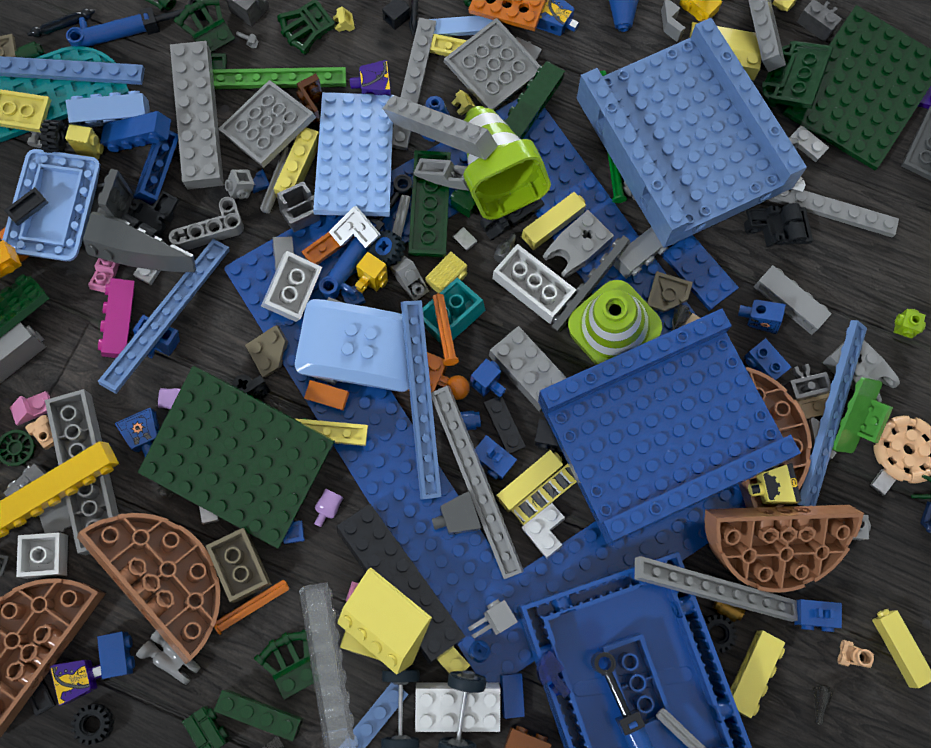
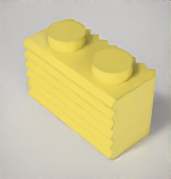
(84, 141)
(446, 272)

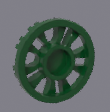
(16, 448)

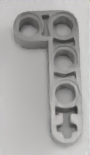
(205, 228)

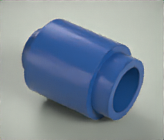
(471, 419)

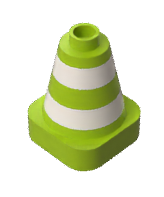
(510, 175)
(608, 335)

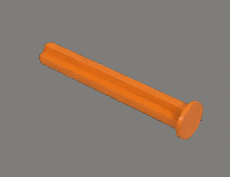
(444, 330)
(251, 606)

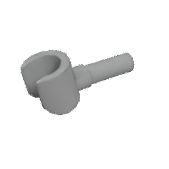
(251, 39)

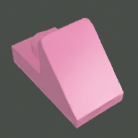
(28, 409)

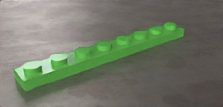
(280, 76)

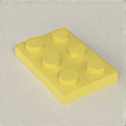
(23, 110)

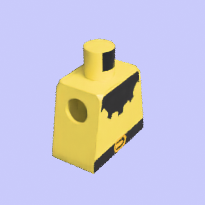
(777, 486)

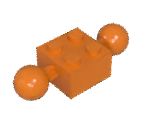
(458, 384)

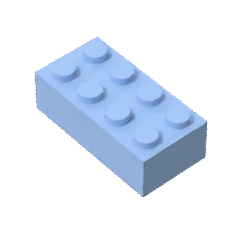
(101, 110)

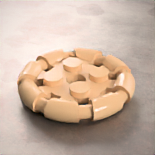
(901, 460)

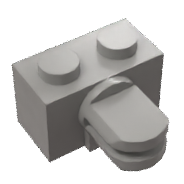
(498, 616)

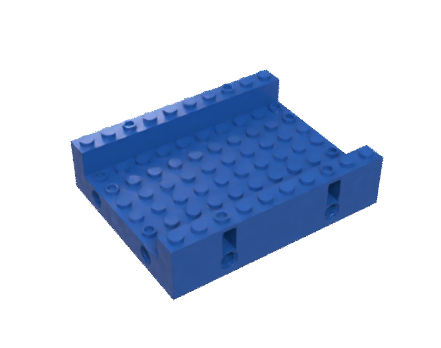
(663, 427)
(659, 656)

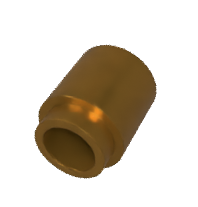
(729, 611)

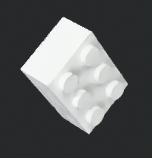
(291, 286)

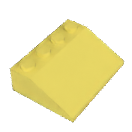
(744, 46)
(385, 621)

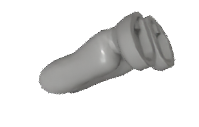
(166, 659)

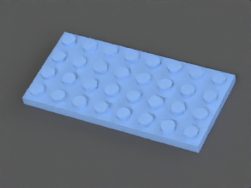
(353, 155)

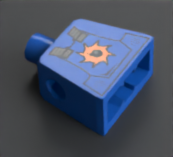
(763, 315)
(140, 430)

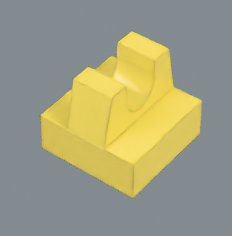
(345, 20)
(465, 101)

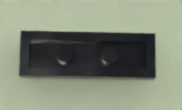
(504, 425)

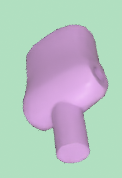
(167, 397)
(327, 506)

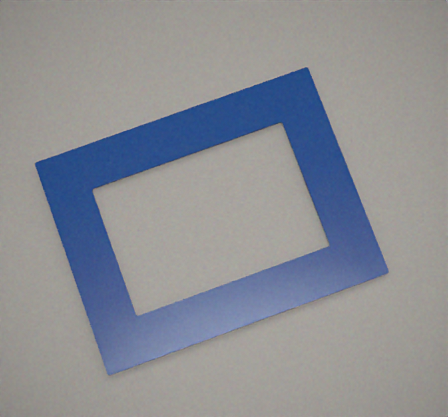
(462, 565)

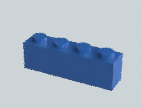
(135, 131)
(155, 169)

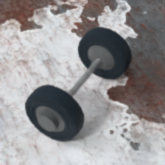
(400, 679)
(467, 682)

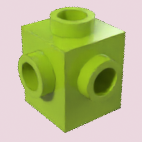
(909, 323)

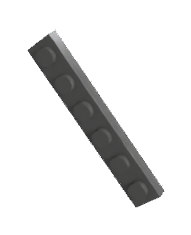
(595, 277)

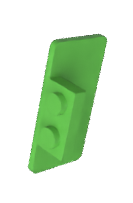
(863, 418)

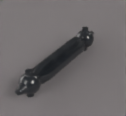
(60, 22)

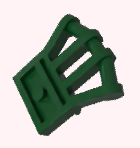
(317, 23)
(216, 33)
(292, 677)

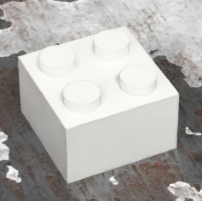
(42, 555)

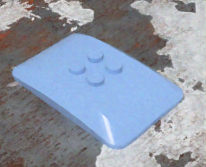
(60, 225)
(353, 345)

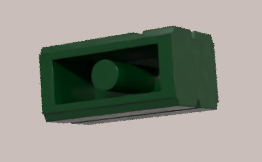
(205, 729)

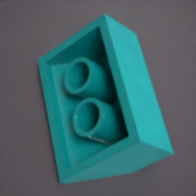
(462, 309)

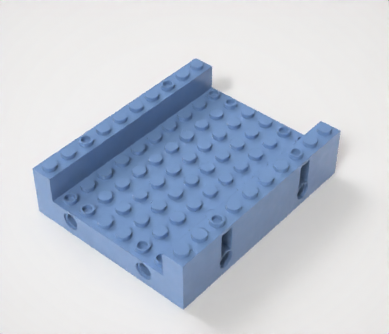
(690, 134)

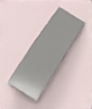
(442, 173)

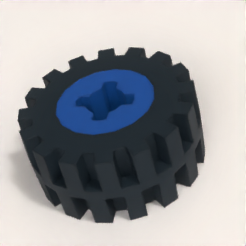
(392, 252)

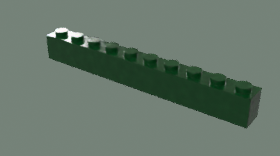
(520, 120)

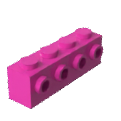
(117, 318)

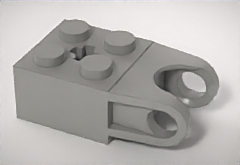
(575, 248)
(869, 365)

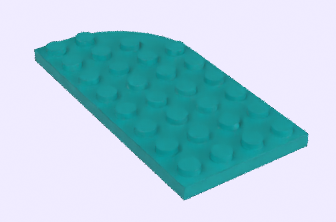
(60, 90)

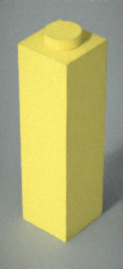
(553, 220)
(529, 480)
(903, 648)

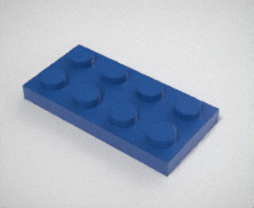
(696, 265)

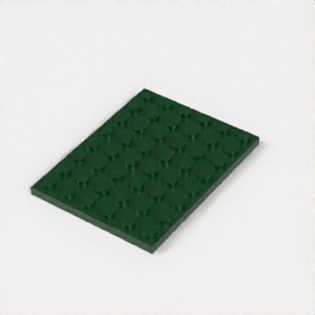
(867, 88)
(236, 456)

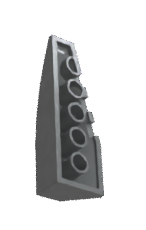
(122, 244)

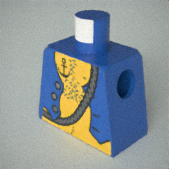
(557, 17)

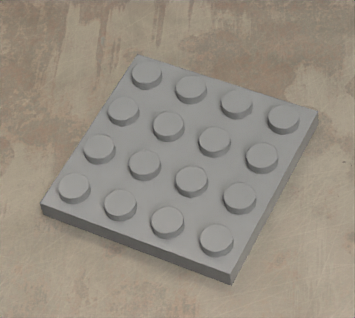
(492, 65)
(267, 123)

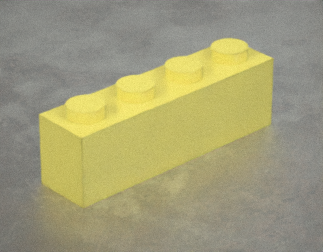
(298, 160)
(755, 672)

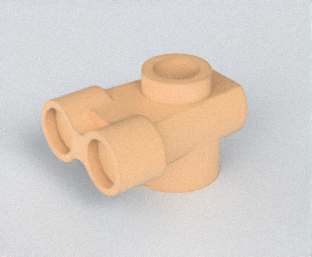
(39, 430)
(851, 654)

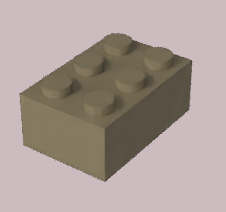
(238, 565)

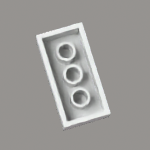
(533, 283)
(440, 708)

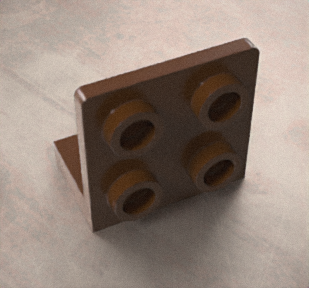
(309, 93)

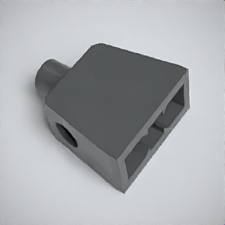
(458, 516)

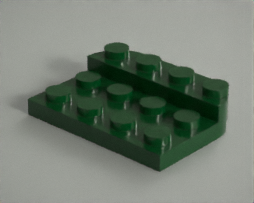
(801, 76)
(19, 302)

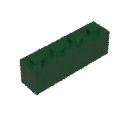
(258, 715)

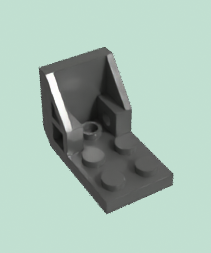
(112, 196)

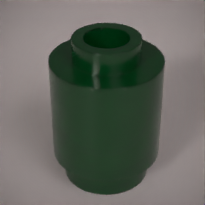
(30, 50)

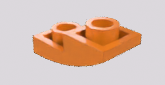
(326, 395)

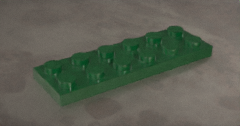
(428, 212)

